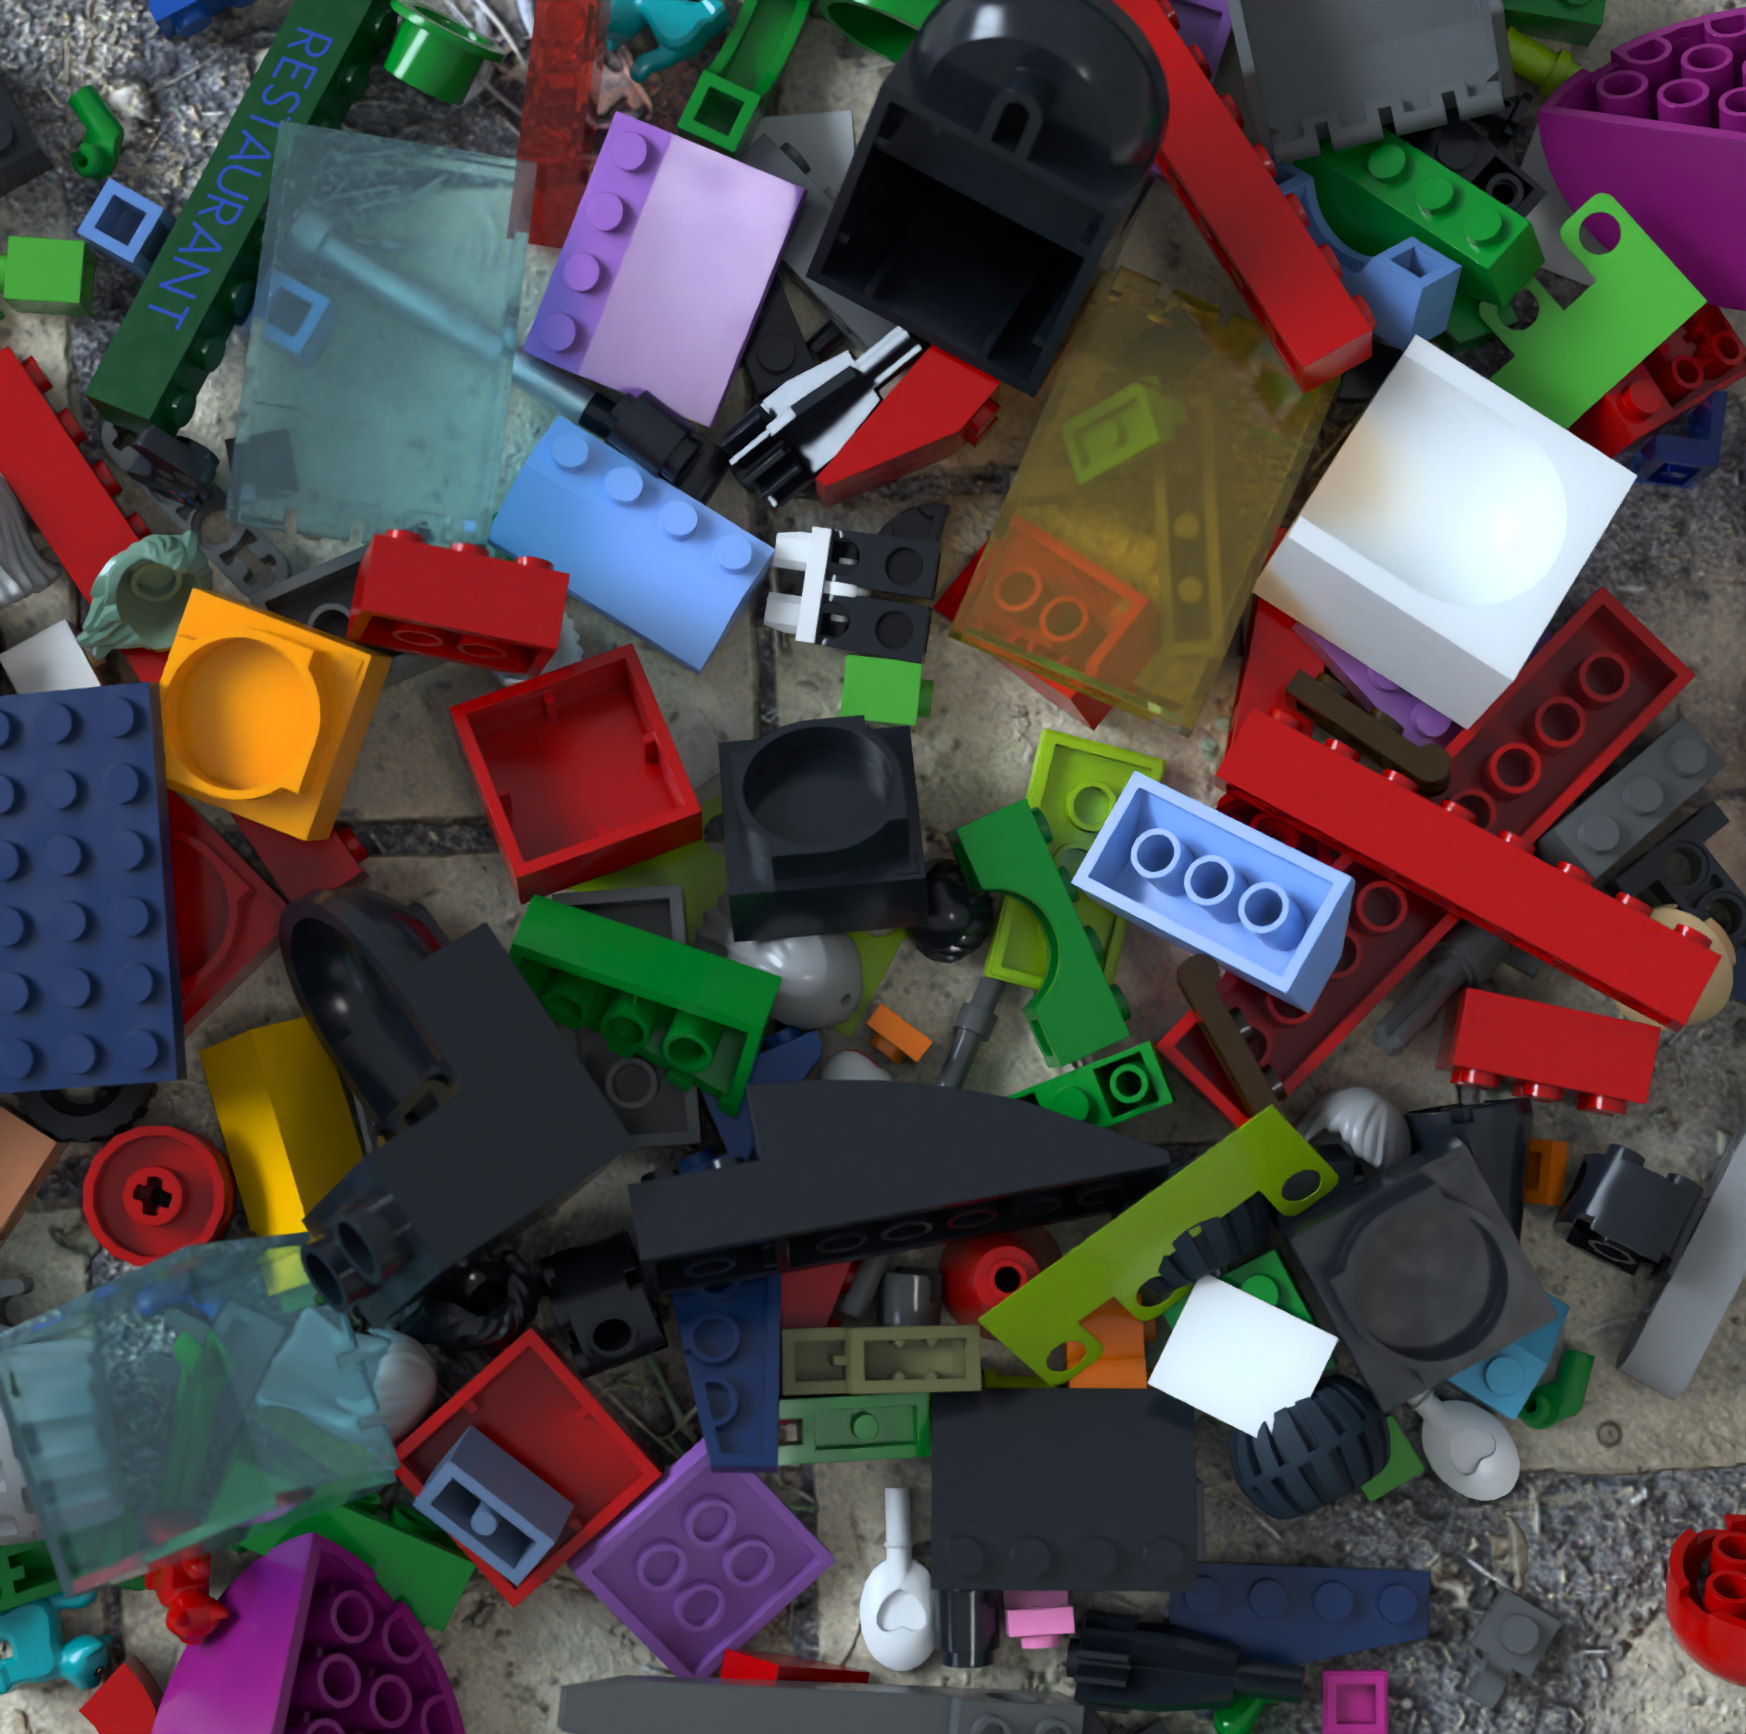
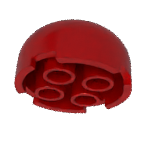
(1716, 1628)

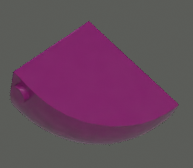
(1667, 143)
(310, 1653)

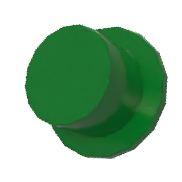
(438, 52)

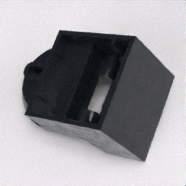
(999, 178)
(464, 1083)

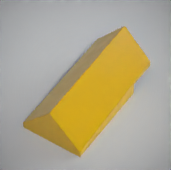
(282, 1121)

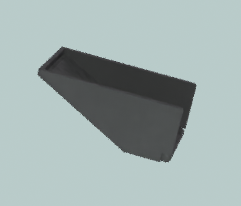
(1365, 64)

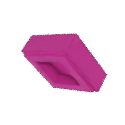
(1354, 1701)

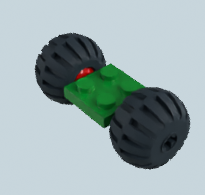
(1325, 1440)

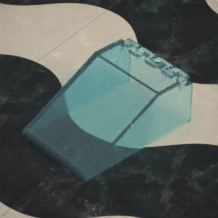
(381, 337)

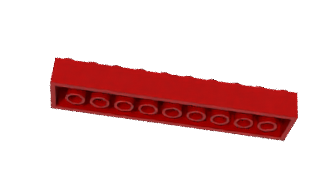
(1517, 773)

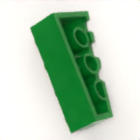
(1396, 192)
(648, 996)
(404, 1547)

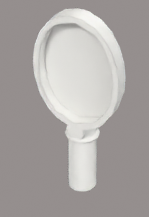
(1466, 1447)
(897, 1595)

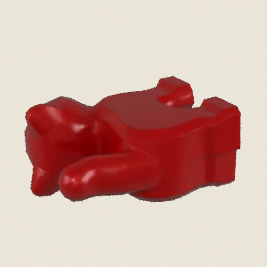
(185, 1593)

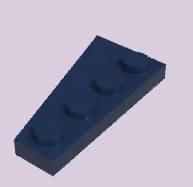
(1302, 1609)

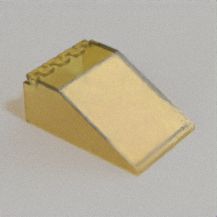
(1144, 503)

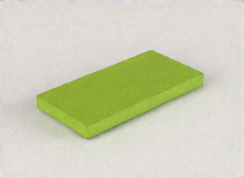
(1076, 790)

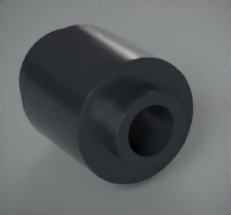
(653, 435)
(967, 1627)

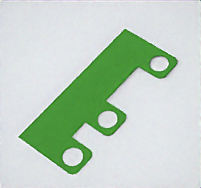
(1603, 333)

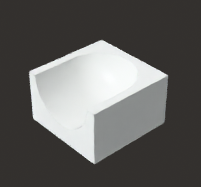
(1444, 533)

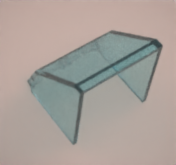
(188, 1410)

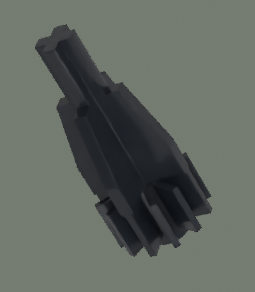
(811, 417)
(1168, 1668)

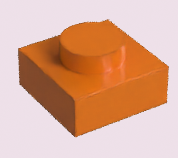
(896, 1037)
(1546, 1172)

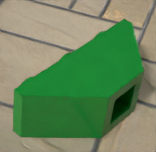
(1106, 1089)

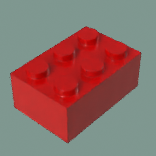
(458, 604)
(1547, 1051)

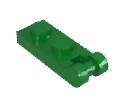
(855, 1427)

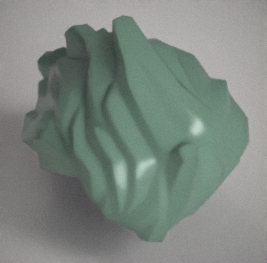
(144, 594)

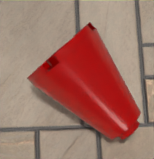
(972, 1266)

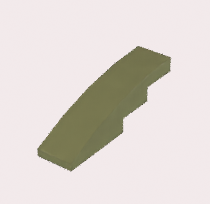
(880, 1359)

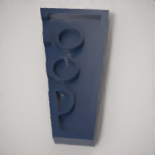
(734, 1370)

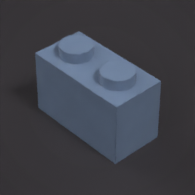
(494, 1505)

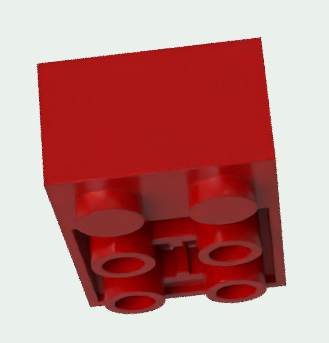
(1666, 384)

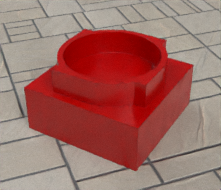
(577, 773)
(222, 910)
(556, 1428)

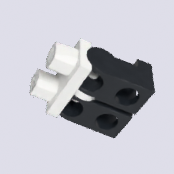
(838, 589)

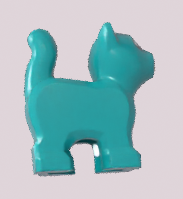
(677, 26)
(40, 1647)

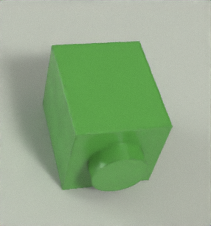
(48, 276)
(885, 692)

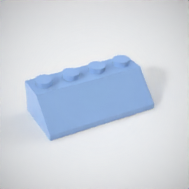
(631, 544)
(1219, 890)

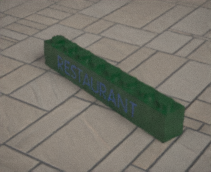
(214, 250)

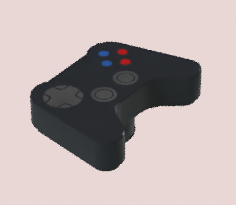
(174, 466)

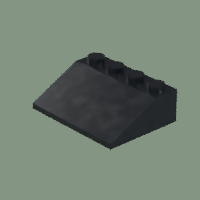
(1063, 1490)

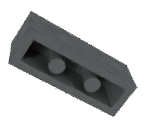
(1631, 801)

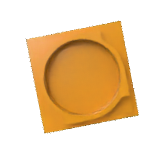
(265, 713)

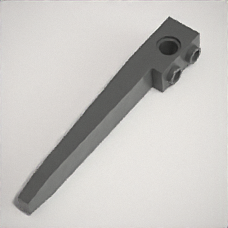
(803, 1707)

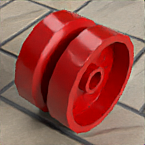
(123, 1185)

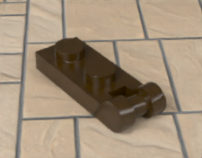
(1371, 734)
(1228, 1036)

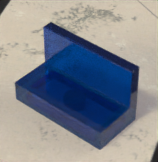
(1688, 459)

